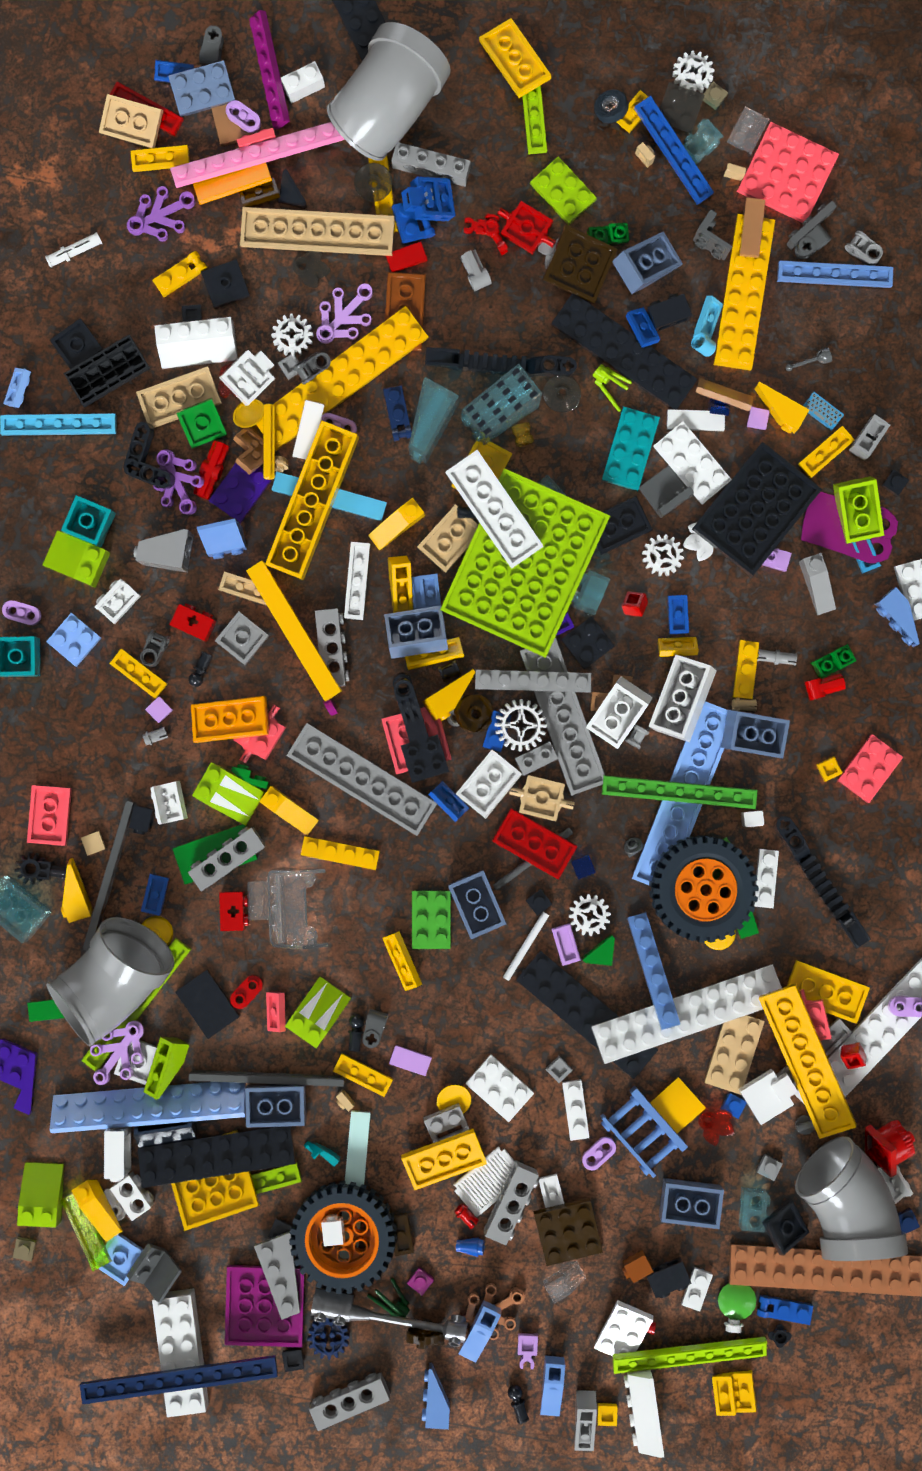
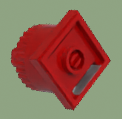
(889, 1146)

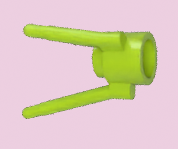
(604, 375)

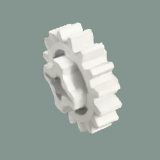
(697, 65)
(300, 335)
(670, 560)
(592, 906)

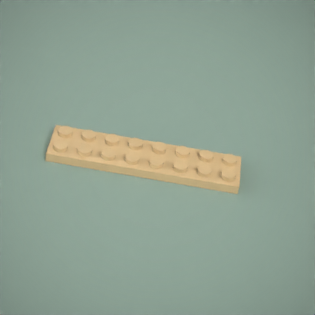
(317, 231)

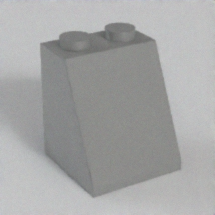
(166, 551)

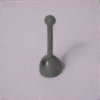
(823, 356)

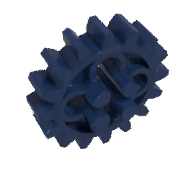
(336, 1344)

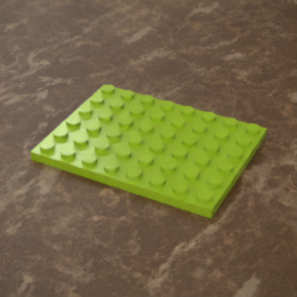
(534, 596)

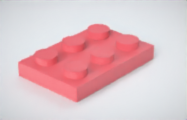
(870, 768)
(49, 815)

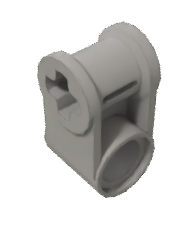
(862, 249)

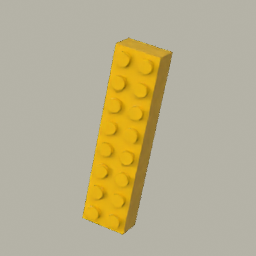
(312, 500)

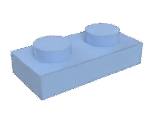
(17, 387)

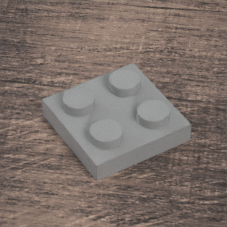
(241, 638)

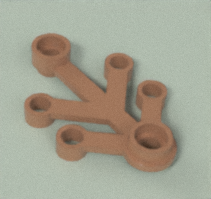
(502, 1304)

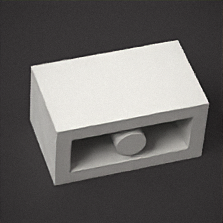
(303, 82)

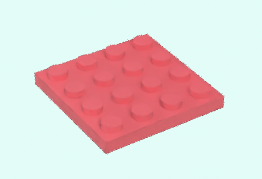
(788, 172)

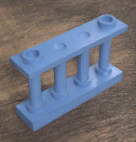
(648, 1114)

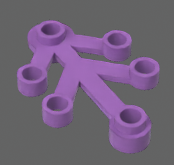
(158, 215)
(169, 466)

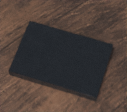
(625, 524)
(207, 1004)

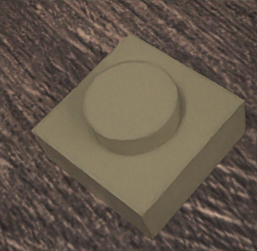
(714, 95)
(24, 1249)

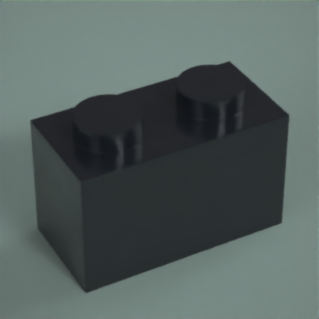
(669, 312)
(668, 1278)

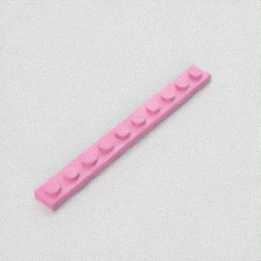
(255, 154)

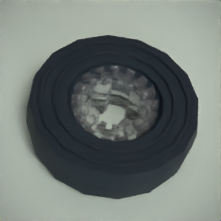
(604, 102)

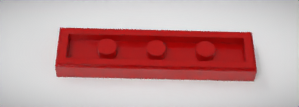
(170, 121)

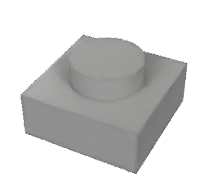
(769, 1167)

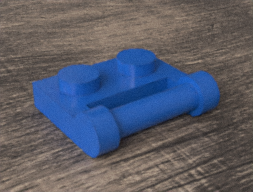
(408, 225)

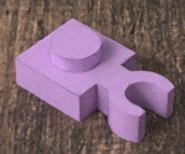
(527, 1347)

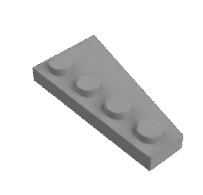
(280, 1273)

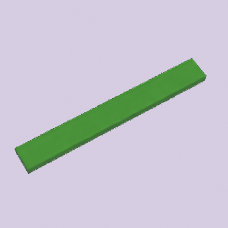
(679, 792)

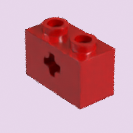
(201, 630)
(227, 901)

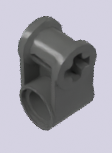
(211, 49)
(812, 241)
(308, 367)
(154, 647)
(374, 1025)

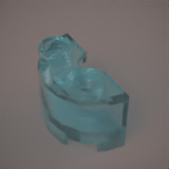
(703, 141)

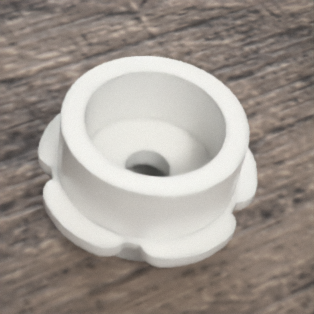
(733, 1326)

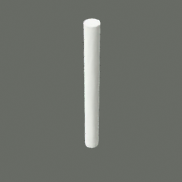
(525, 946)

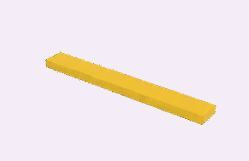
(294, 630)

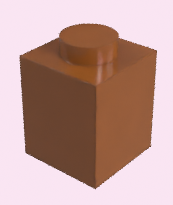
(637, 1267)

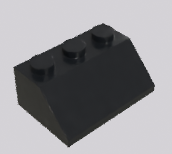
(165, 1133)

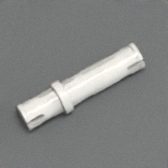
(73, 249)

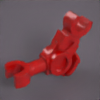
(487, 227)

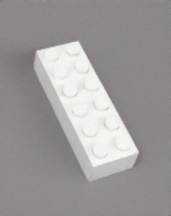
(180, 1348)

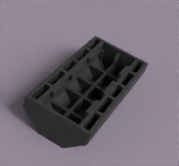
(106, 370)

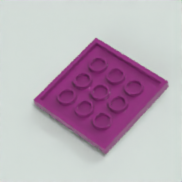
(252, 1312)

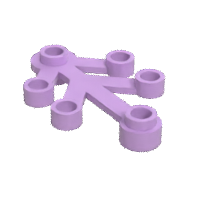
(342, 316)
(120, 1050)

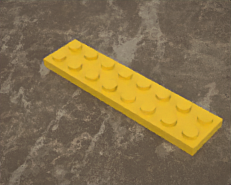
(743, 301)
(807, 1061)

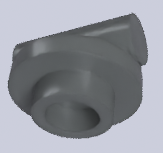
(633, 846)
(804, 1124)

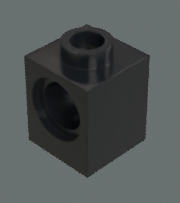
(142, 819)

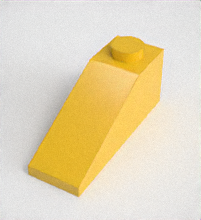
(783, 409)
(397, 524)
(400, 583)
(447, 698)
(288, 810)
(75, 898)
(97, 1209)

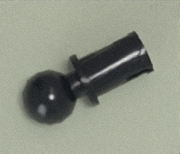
(196, 678)
(356, 1022)
(515, 1394)

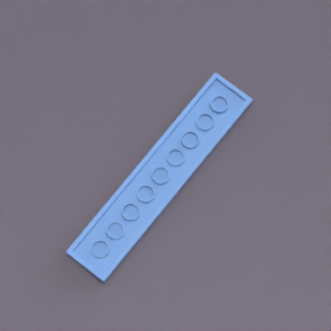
(694, 766)
(137, 1108)

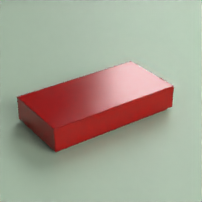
(406, 257)

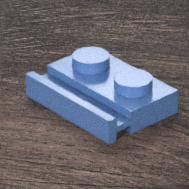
(425, 591)

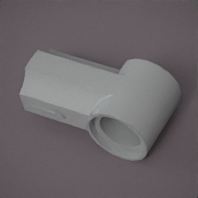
(477, 275)

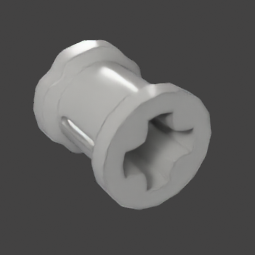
(637, 736)

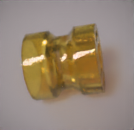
(522, 434)

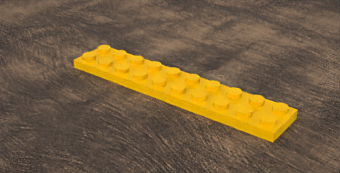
(349, 372)

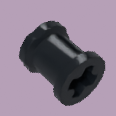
(449, 670)

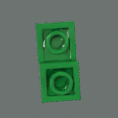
(612, 234)
(833, 661)
(246, 775)

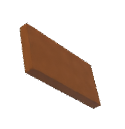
(407, 291)

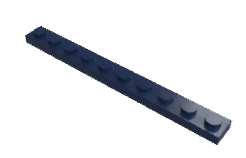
(178, 1379)

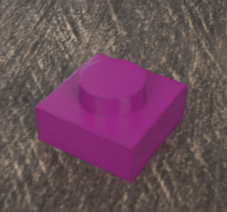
(420, 1281)

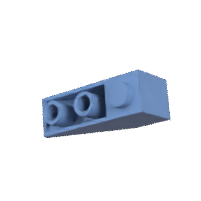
(898, 611)
(480, 1331)
(552, 1385)
(438, 1406)

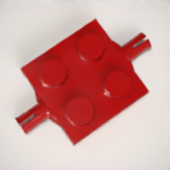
(526, 227)

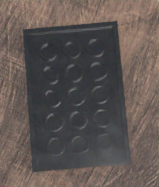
(756, 509)

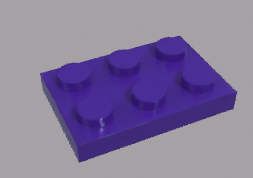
(239, 492)

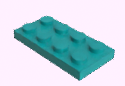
(630, 448)

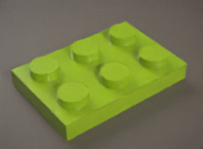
(563, 190)

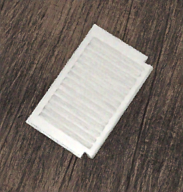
(483, 1185)

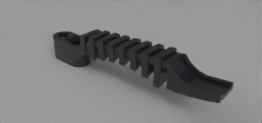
(493, 364)
(817, 878)

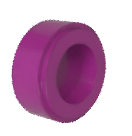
(331, 707)

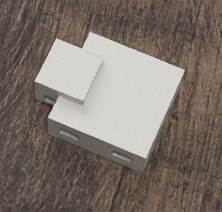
(248, 376)
(768, 1095)

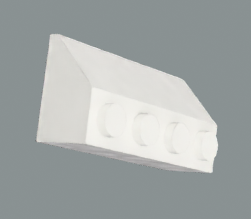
(196, 342)
(644, 1413)

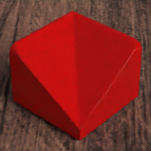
(634, 604)
(853, 1055)

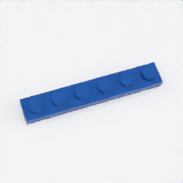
(673, 150)

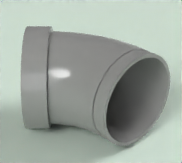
(388, 89)
(111, 978)
(851, 1204)

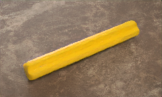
(268, 441)

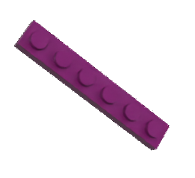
(269, 69)

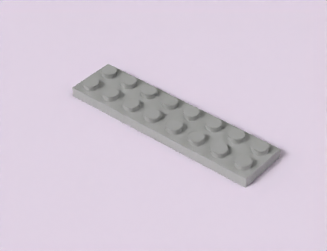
(566, 725)
(361, 779)

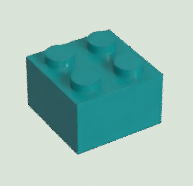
(88, 521)
(19, 656)

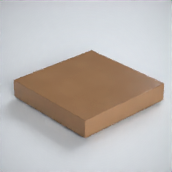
(226, 129)

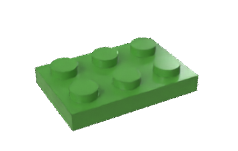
(431, 919)

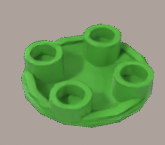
(737, 1301)

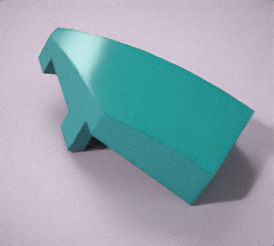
(325, 1152)

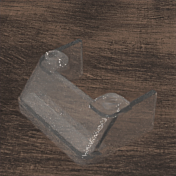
(289, 909)

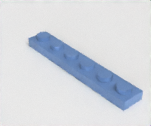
(835, 274)
(653, 971)

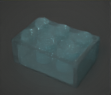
(20, 911)

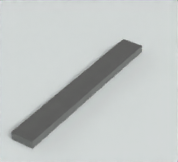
(110, 872)
(267, 1078)

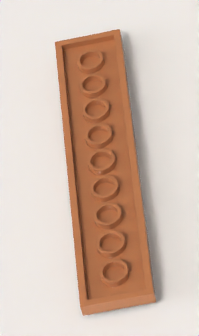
(807, 1270)

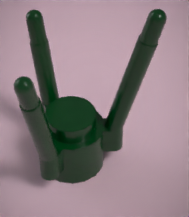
(397, 1308)

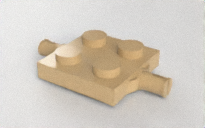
(541, 798)

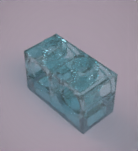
(748, 1209)

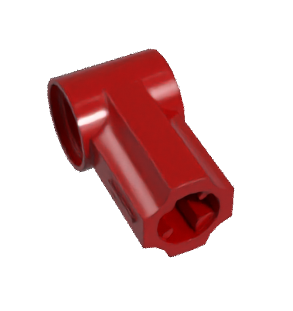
(821, 687)

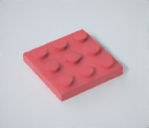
(397, 736)

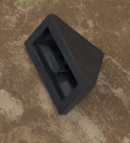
(290, 193)

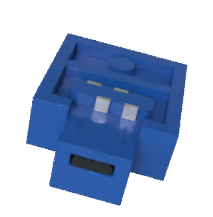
(429, 199)

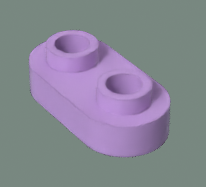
(244, 117)
(340, 421)
(22, 612)
(908, 1006)
(601, 1155)

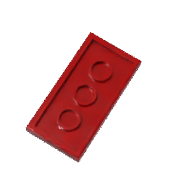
(534, 843)

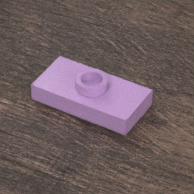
(778, 560)

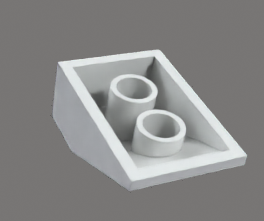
(619, 712)

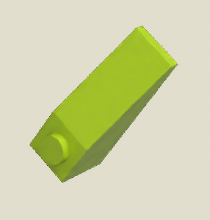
(165, 1065)

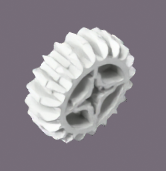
(520, 716)

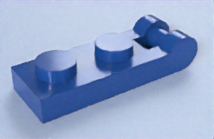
(785, 1309)

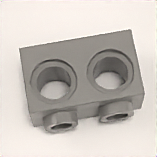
(869, 437)
(536, 758)

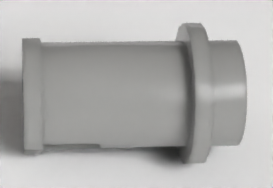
(154, 736)

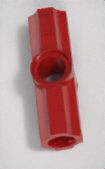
(211, 469)

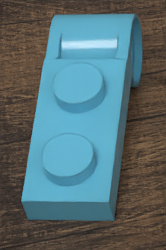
(705, 327)

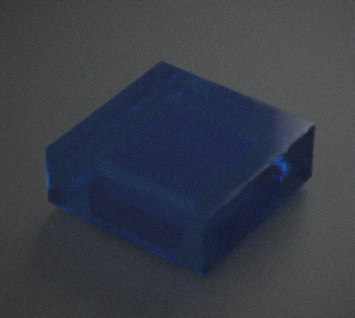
(718, 407)
(583, 867)

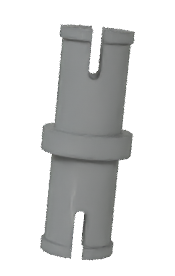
(777, 657)

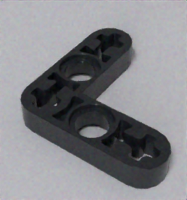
(139, 461)

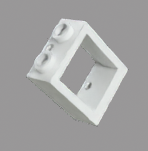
(117, 1153)

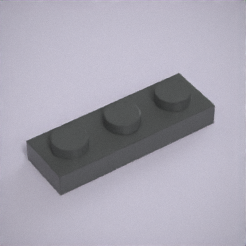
(823, 212)

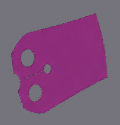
(824, 529)

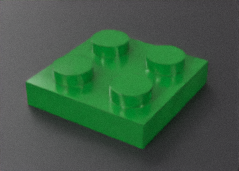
(201, 423)

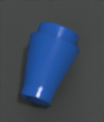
(471, 1246)

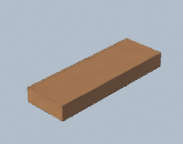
(752, 227)
(724, 394)

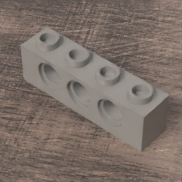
(430, 164)
(323, 619)
(204, 879)
(519, 1174)
(324, 1417)

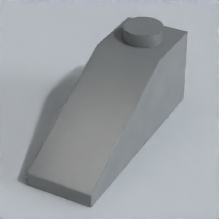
(818, 583)
(585, 1420)

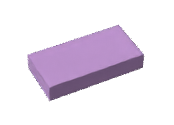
(566, 944)
(410, 1060)

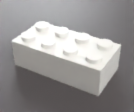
(682, 698)

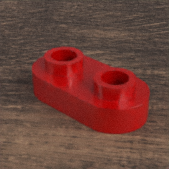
(246, 991)

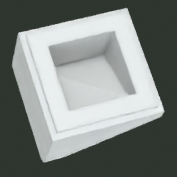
(752, 819)

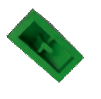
(601, 953)

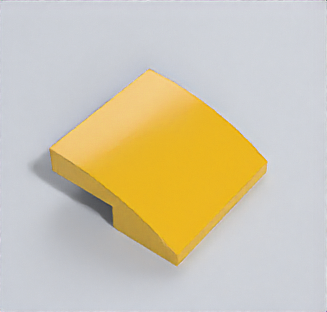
(678, 1105)
(734, 1393)

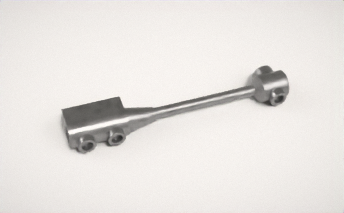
(342, 1309)

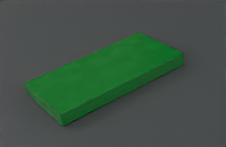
(197, 850)

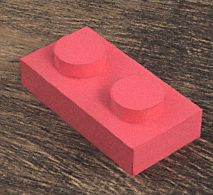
(263, 135)
(276, 1011)

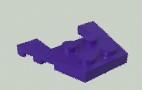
(18, 1070)

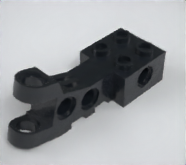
(423, 753)

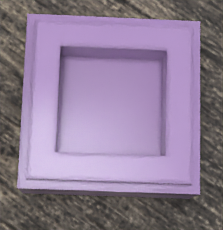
(758, 418)
(159, 709)

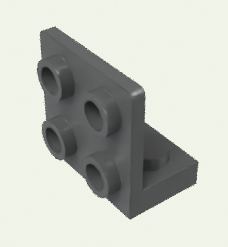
(706, 240)
(665, 491)
(155, 1270)

